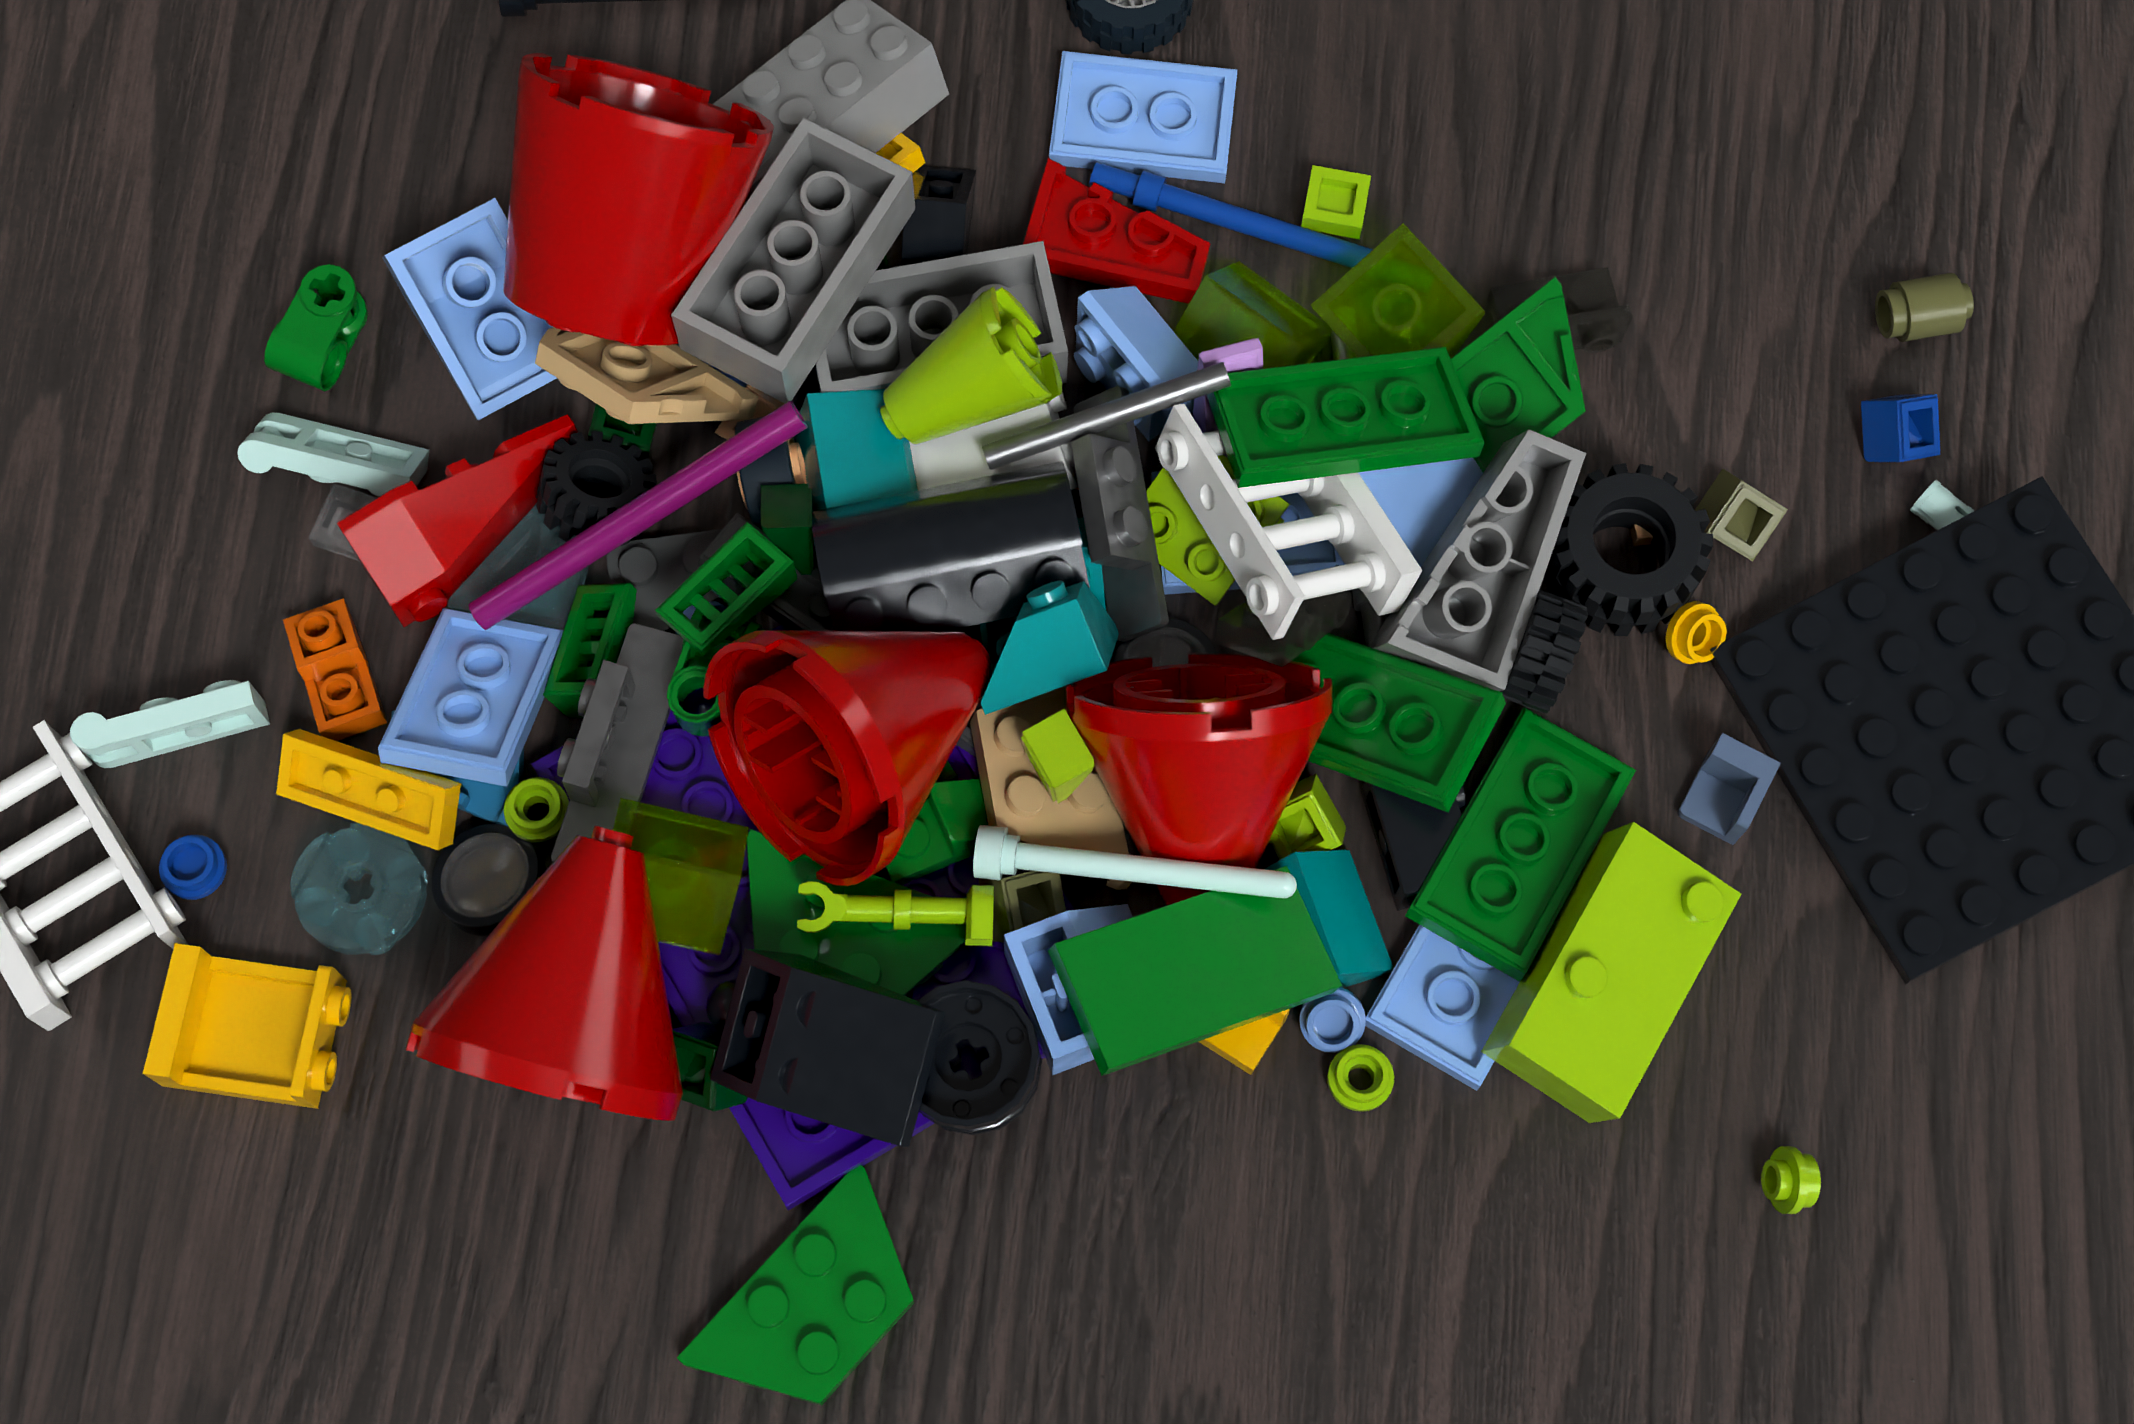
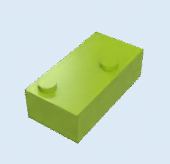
(1612, 973)

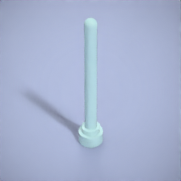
(1002, 854)

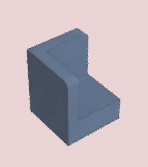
(1728, 789)

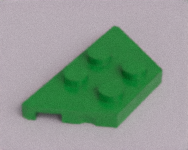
(1523, 373)
(863, 949)
(812, 1302)

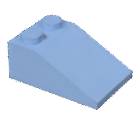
(458, 298)

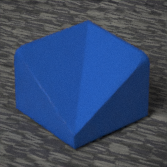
(1900, 428)

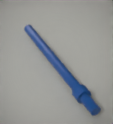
(1151, 192)

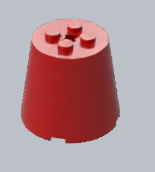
(620, 194)

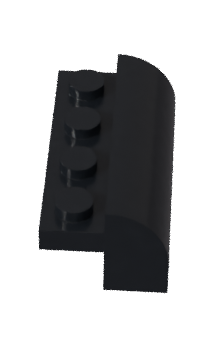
(949, 552)

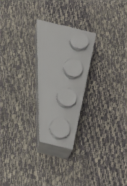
(1488, 566)

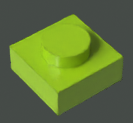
(1336, 202)

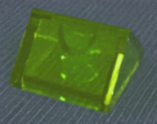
(1399, 301)
(1241, 306)
(690, 871)

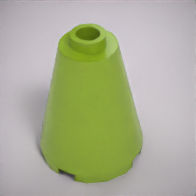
(973, 373)

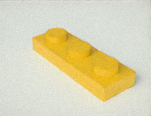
(367, 791)

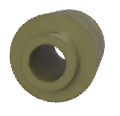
(1924, 307)

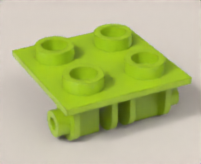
(1183, 542)

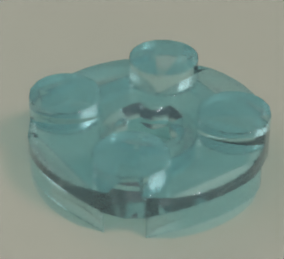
(374, 922)

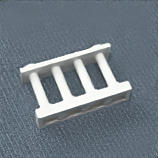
(1342, 512)
(42, 984)

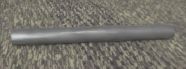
(1106, 415)

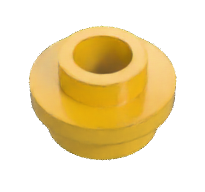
(1694, 632)

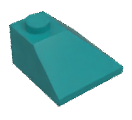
(1053, 643)

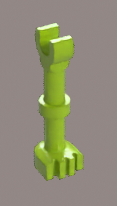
(904, 909)

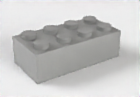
(848, 73)
(795, 260)
(916, 302)

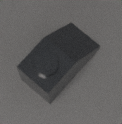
(941, 214)
(1408, 837)

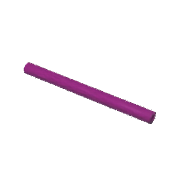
(637, 515)

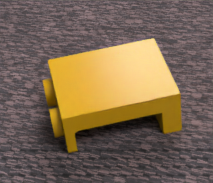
(247, 1028)

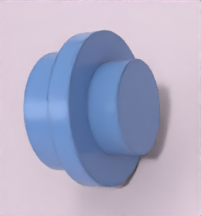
(1333, 1021)

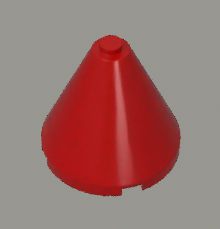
(841, 735)
(1201, 751)
(567, 991)

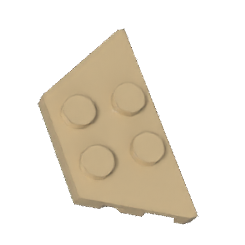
(644, 380)
(1020, 801)

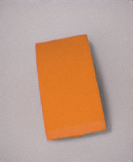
(335, 671)

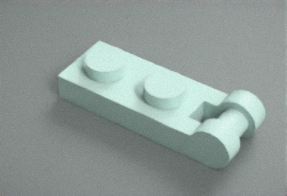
(332, 454)
(170, 724)

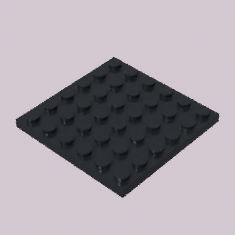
(1955, 725)

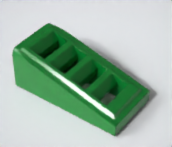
(727, 561)
(575, 648)

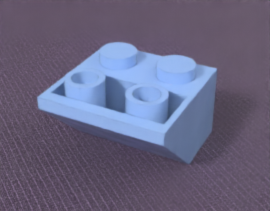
(1130, 347)
(1041, 986)

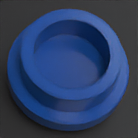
(193, 867)

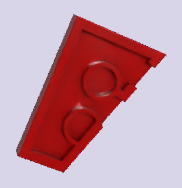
(1110, 244)

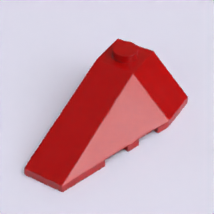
(433, 538)

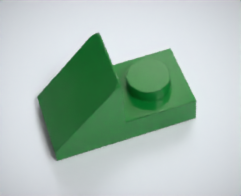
(942, 831)

